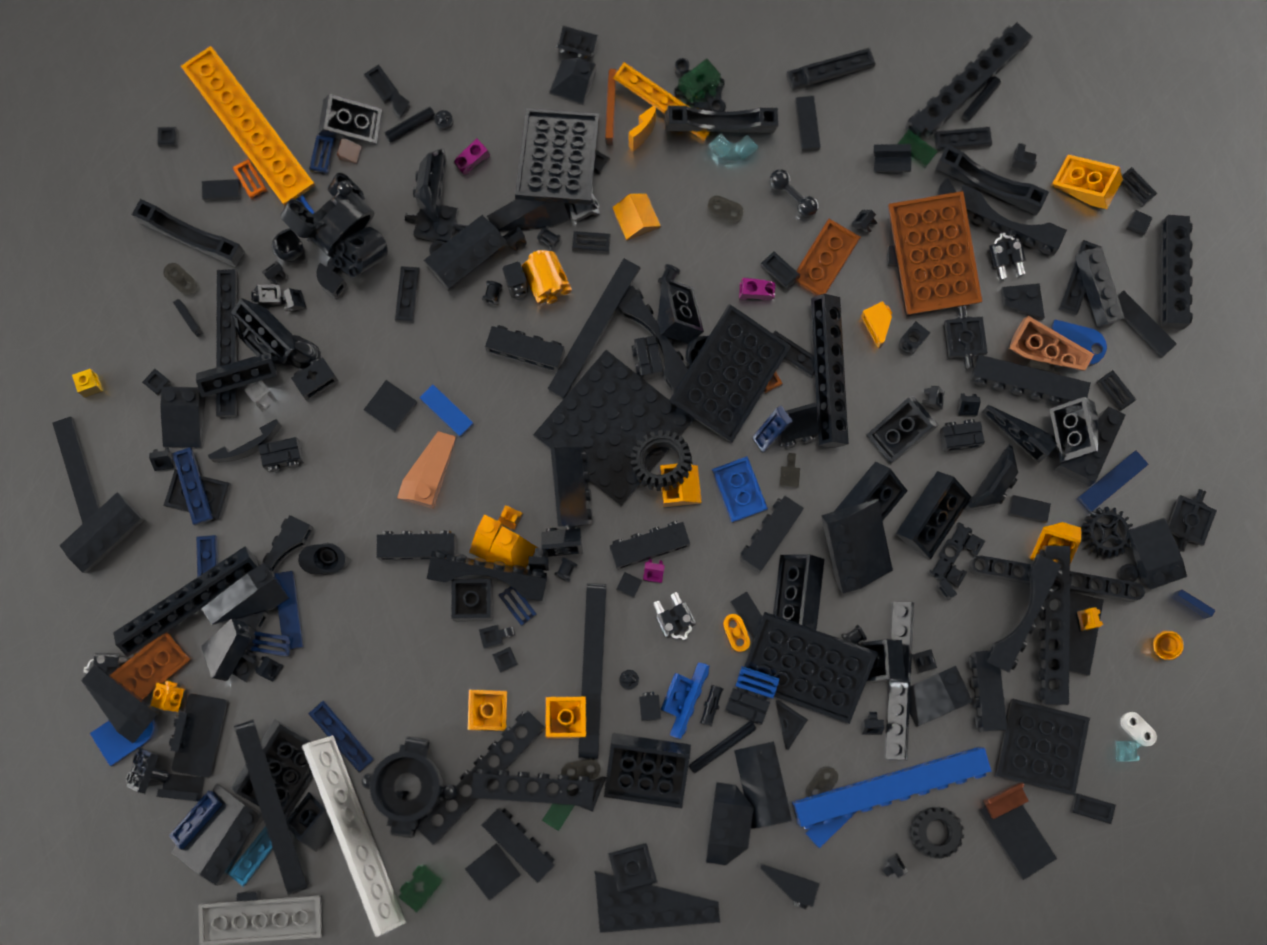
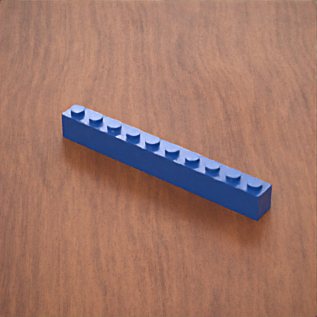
(891, 786)

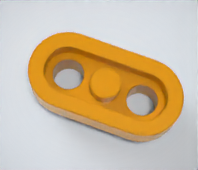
(736, 633)

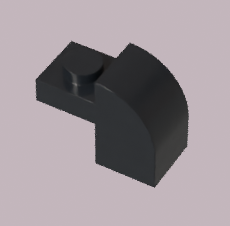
(329, 280)

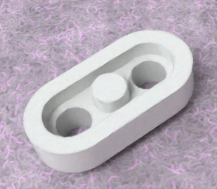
(1139, 729)

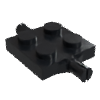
(436, 231)
(965, 337)
(1191, 520)

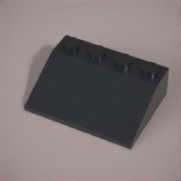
(571, 486)
(857, 545)
(287, 766)
(647, 770)
(222, 838)

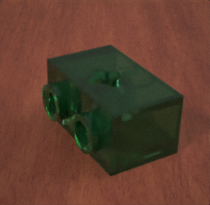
(703, 72)
(418, 899)

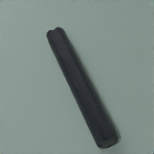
(722, 747)

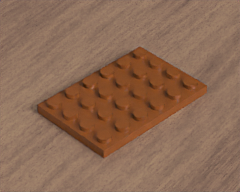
(935, 253)

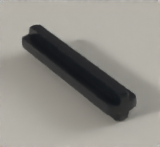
(981, 98)
(409, 124)

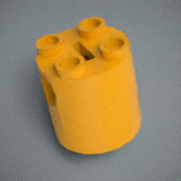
(546, 276)

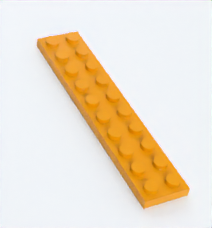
(248, 125)

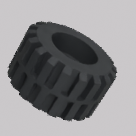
(954, 829)

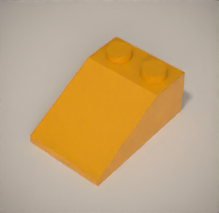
(1089, 180)

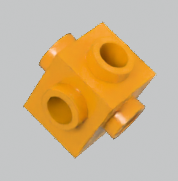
(167, 696)

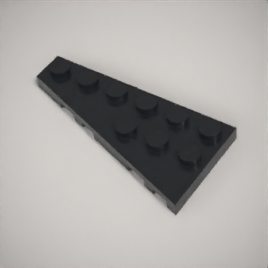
(649, 907)

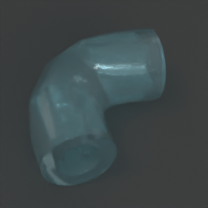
(733, 151)

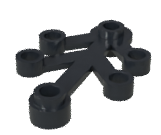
(711, 101)

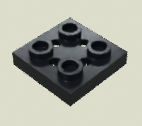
(144, 770)

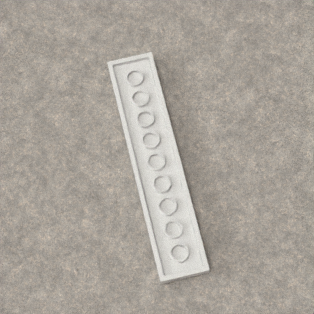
(354, 835)

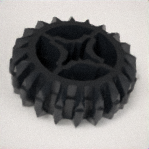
(1117, 520)

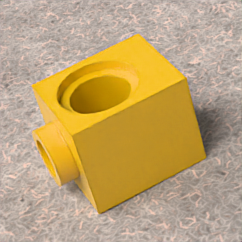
(87, 383)

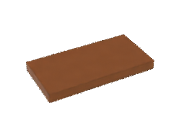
(826, 258)
(151, 665)

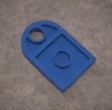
(1082, 336)
(115, 746)

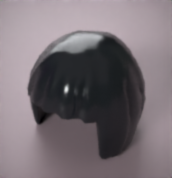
(287, 245)

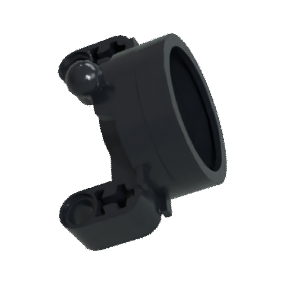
(335, 220)
(403, 813)

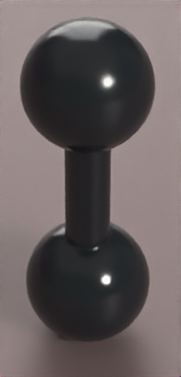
(807, 205)

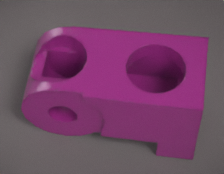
(471, 156)
(756, 289)

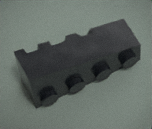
(1087, 468)

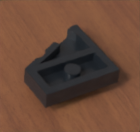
(1024, 299)

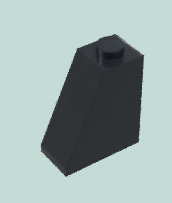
(226, 648)

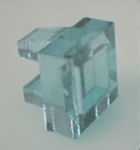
(1127, 751)

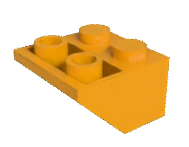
(685, 493)

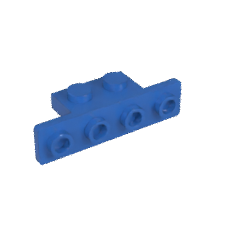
(682, 698)

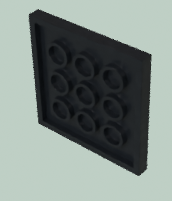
(1043, 747)

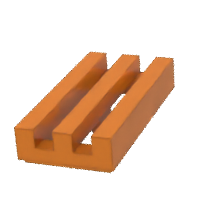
(257, 191)

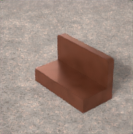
(1006, 800)

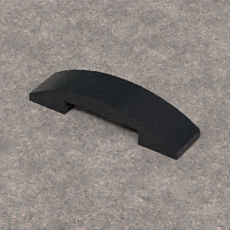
(268, 431)

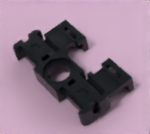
(944, 566)

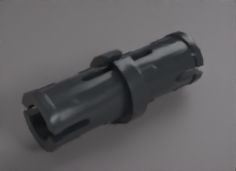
(711, 705)

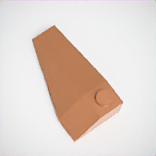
(1045, 345)
(427, 474)

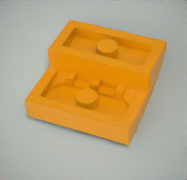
(641, 132)

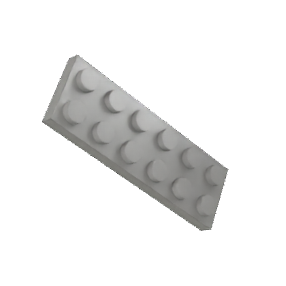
(260, 920)

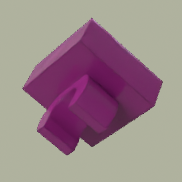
(653, 571)

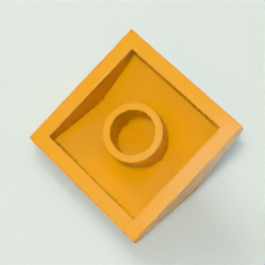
(487, 710)

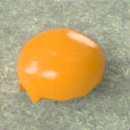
(1168, 645)

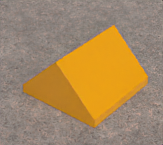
(636, 215)

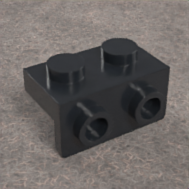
(577, 41)

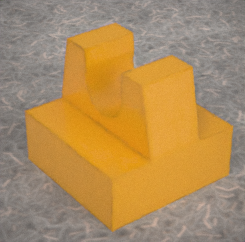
(510, 517)
(1089, 618)

